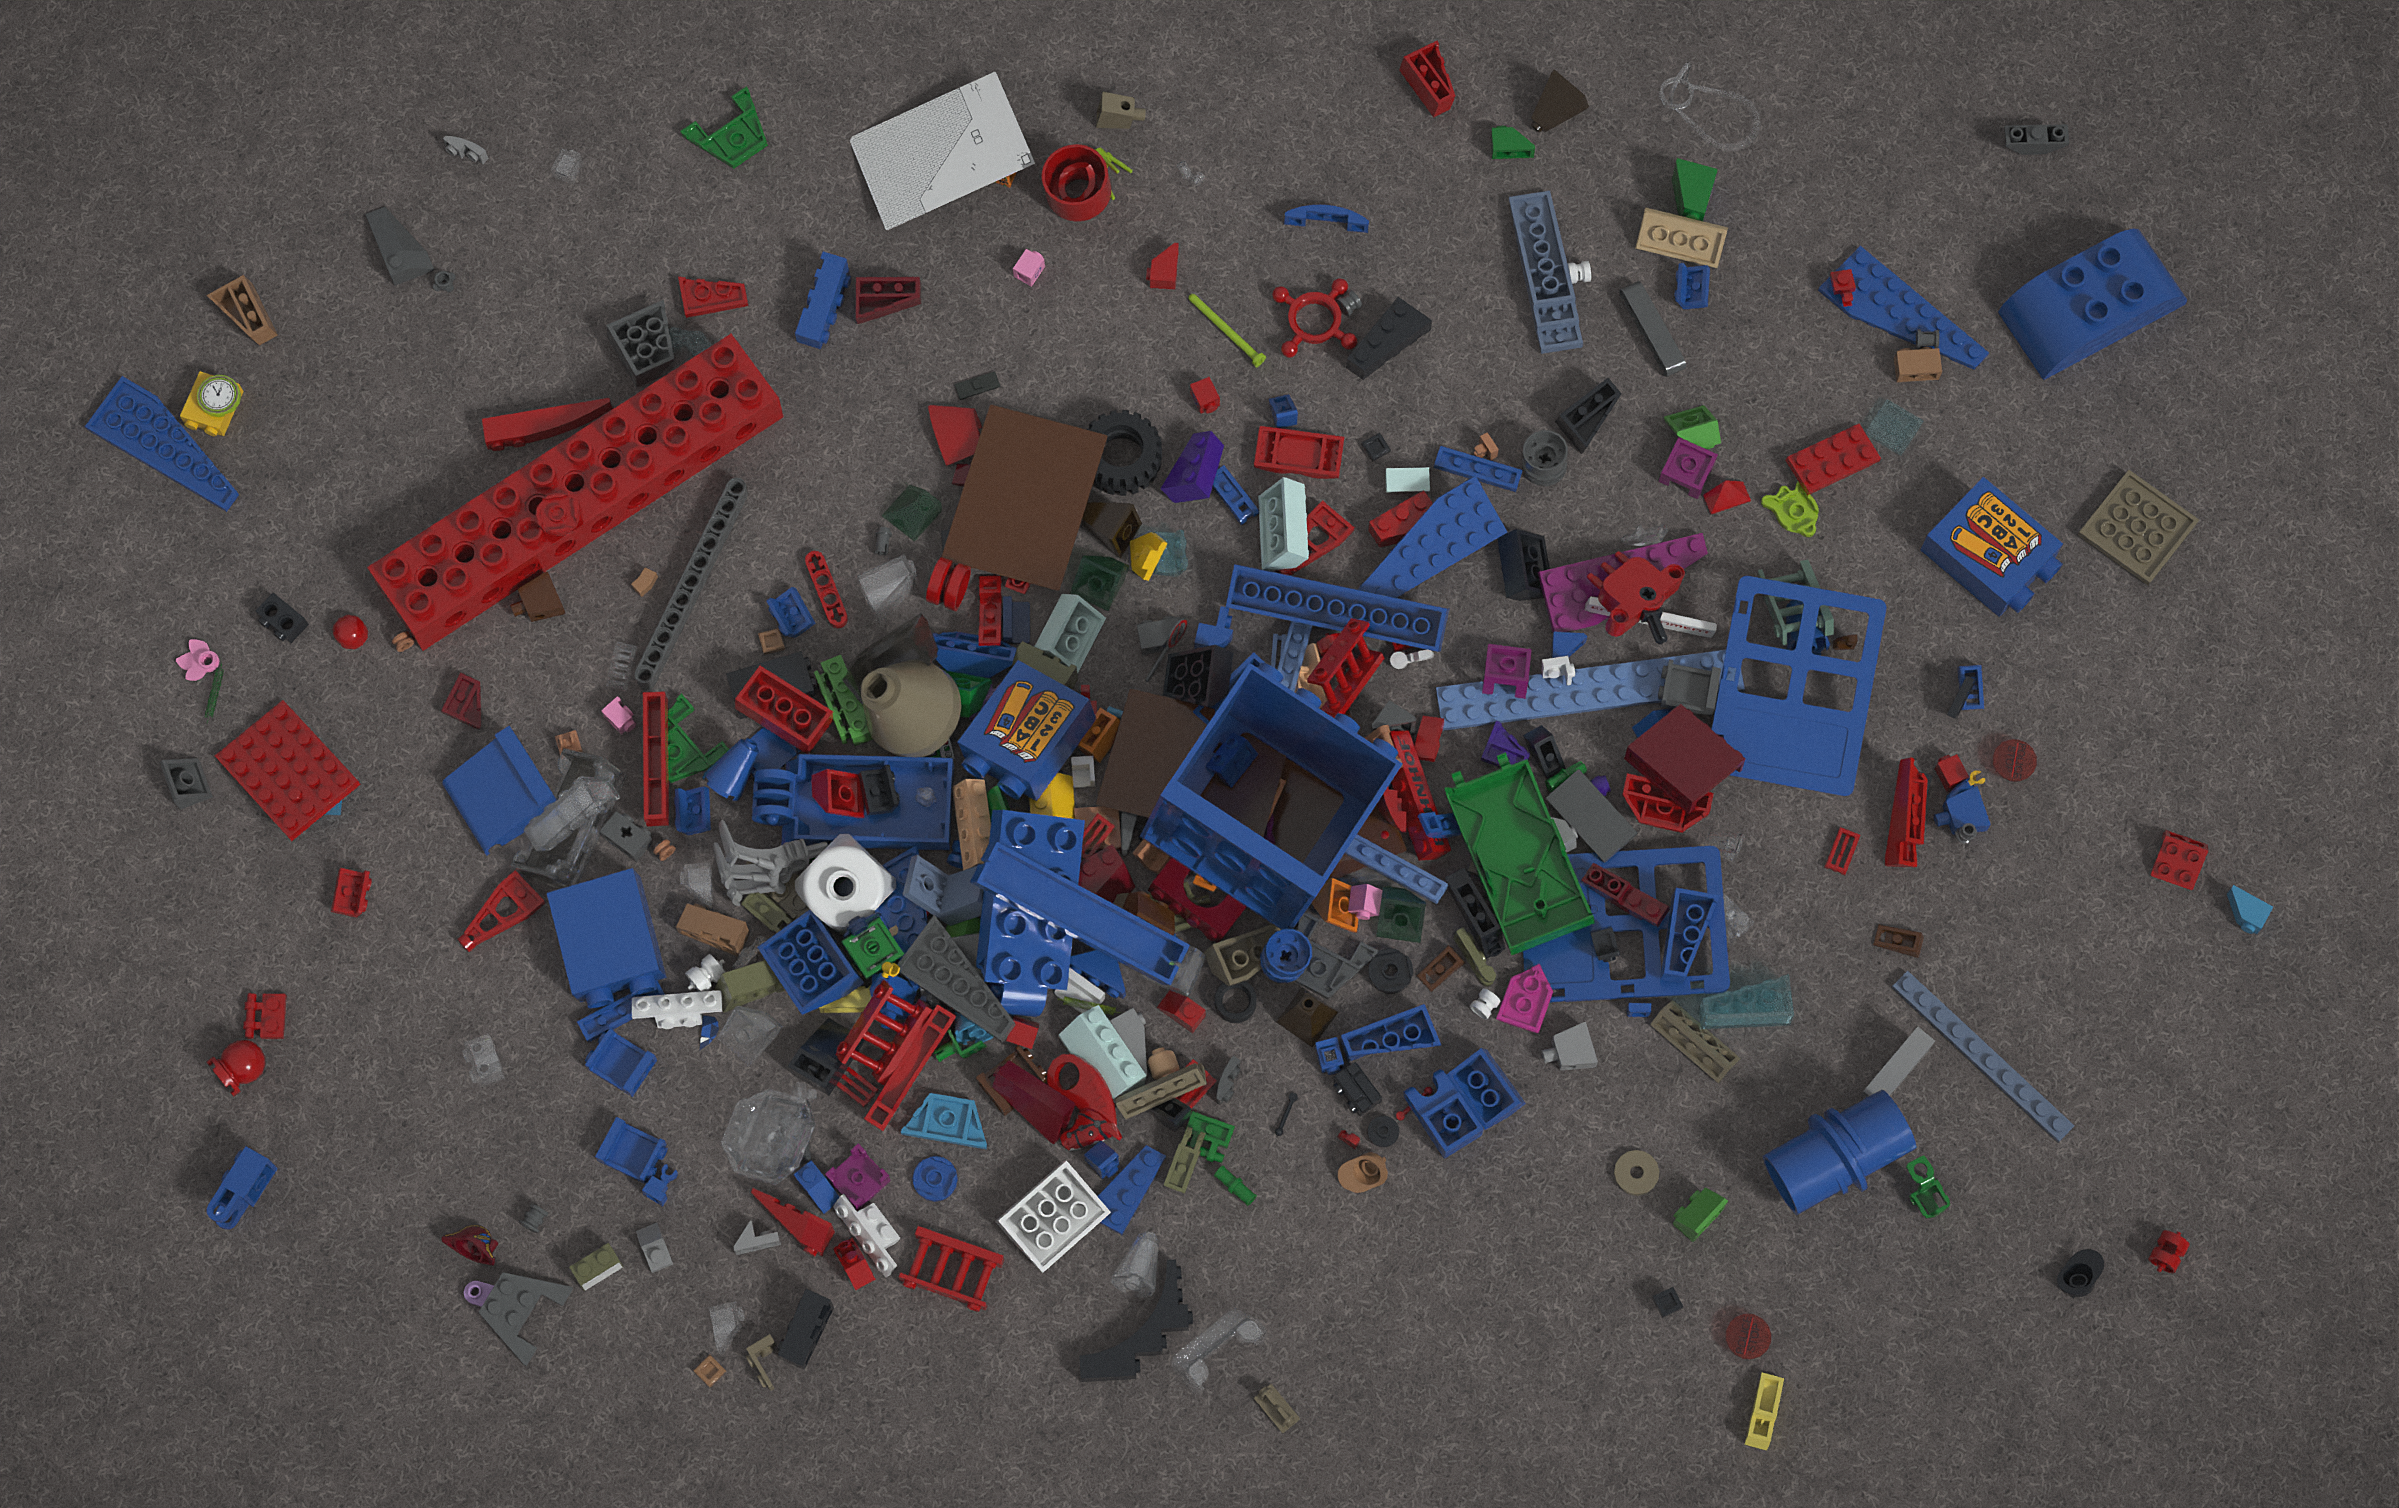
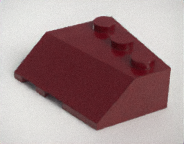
(1105, 874)

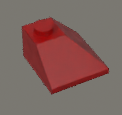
(838, 793)

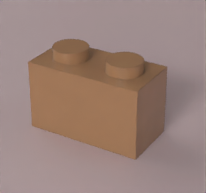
(1917, 364)

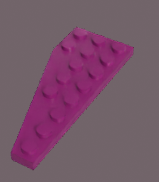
(1568, 588)

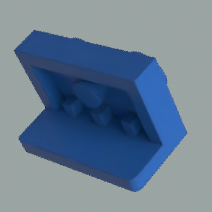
(1692, 286)
(790, 613)
(692, 810)

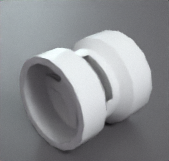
(1580, 272)
(1485, 1003)

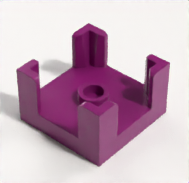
(1688, 466)
(1508, 667)
(858, 1178)

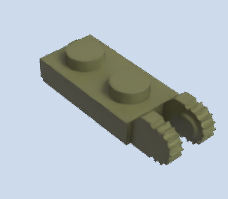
(766, 911)
(1474, 957)
(1184, 1162)

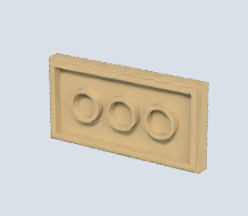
(1681, 237)

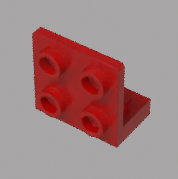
(2179, 860)

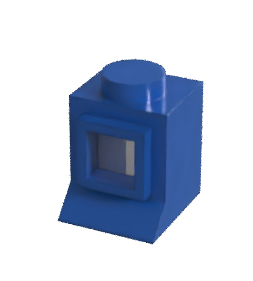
(1329, 1056)

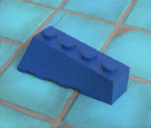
(1396, 1033)

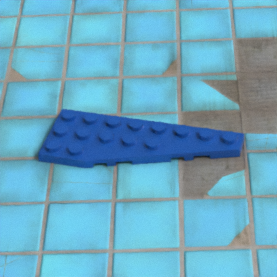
(1896, 308)
(149, 432)
(1443, 535)

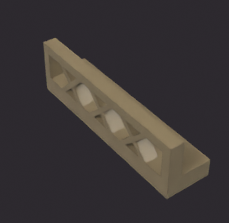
(1693, 1042)
(1161, 1090)

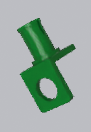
(953, 1046)

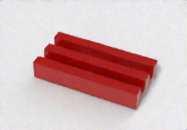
(1093, 836)
(1836, 868)
(868, 1096)

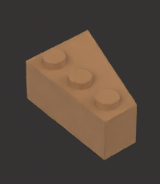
(245, 308)
(713, 929)

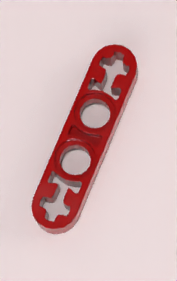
(824, 590)

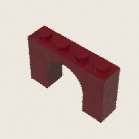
(1212, 921)

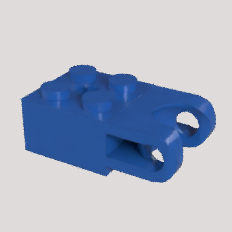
(1444, 1108)
(240, 1187)

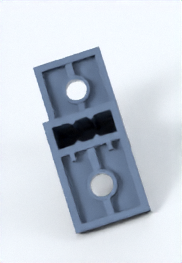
(948, 896)

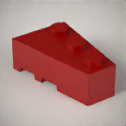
(1428, 78)

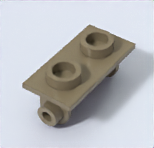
(1276, 1408)

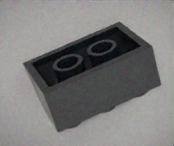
(1522, 558)

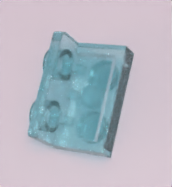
(1173, 560)

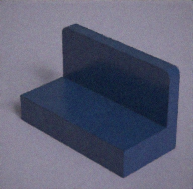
(1016, 621)

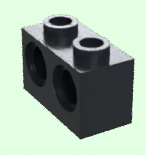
(284, 616)

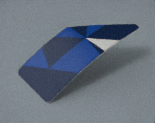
(709, 1030)

